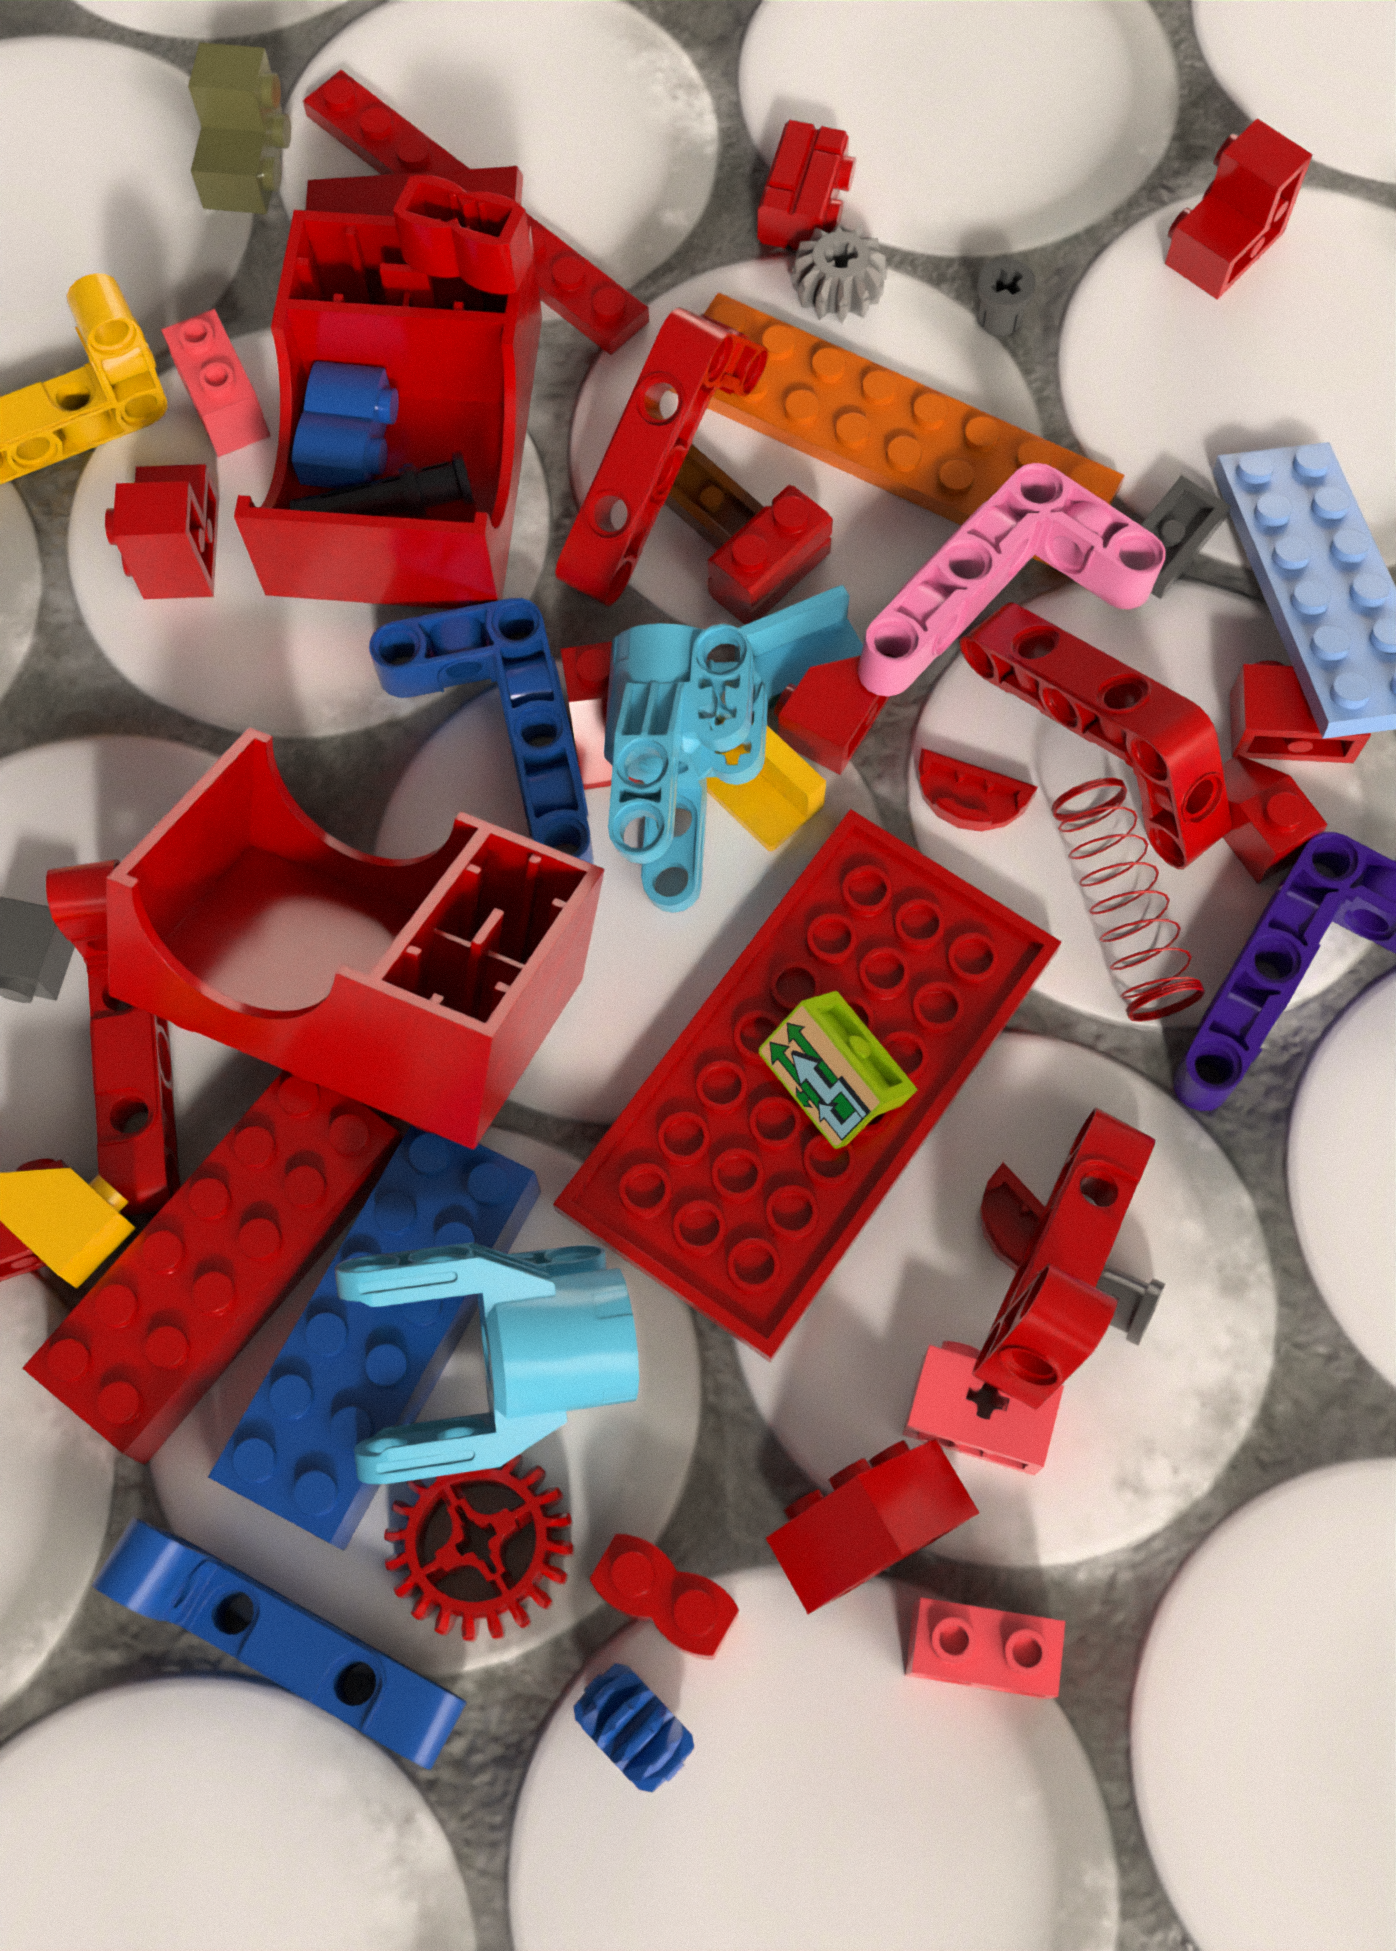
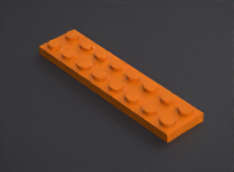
(886, 423)

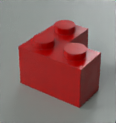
(1240, 210)
(167, 530)
(869, 1521)

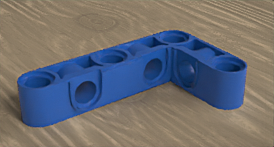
(474, 647)
(286, 1642)

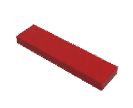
(380, 192)

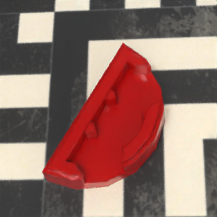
(970, 794)
(1008, 1216)

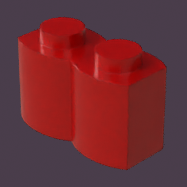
(463, 234)
(646, 1587)

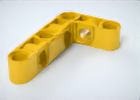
(90, 404)

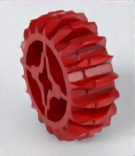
(451, 1557)

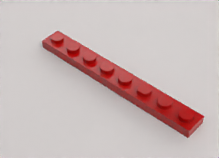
(395, 146)

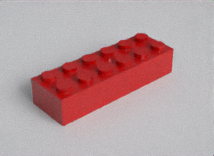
(215, 1263)

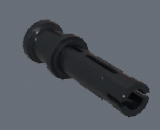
(409, 490)

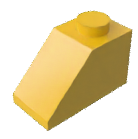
(64, 1219)

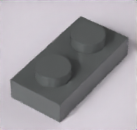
(1184, 525)

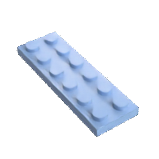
(1318, 581)

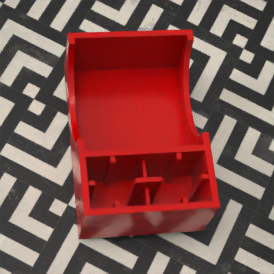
(461, 385)
(349, 967)

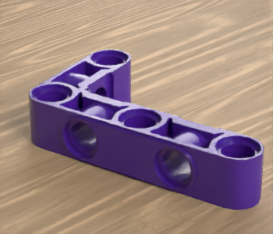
(1288, 939)

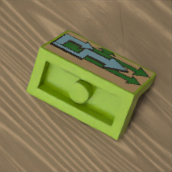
(835, 1067)

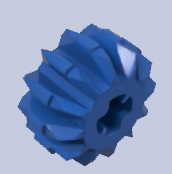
(633, 1727)

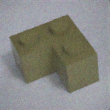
(240, 128)

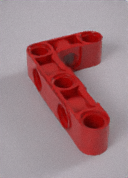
(647, 451)
(1121, 710)
(127, 1052)
(1052, 1306)

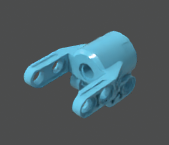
(670, 736)
(551, 1342)

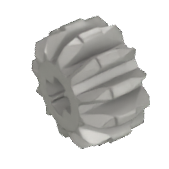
(839, 272)

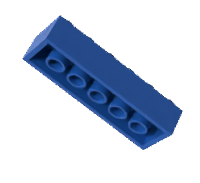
(368, 1366)

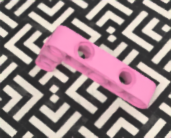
(1028, 516)

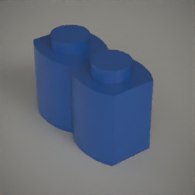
(344, 425)

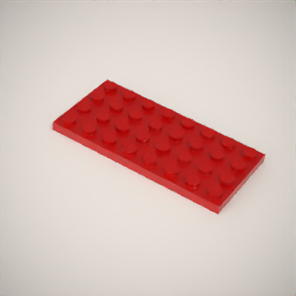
(714, 1164)

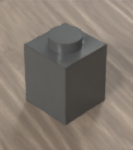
(31, 952)

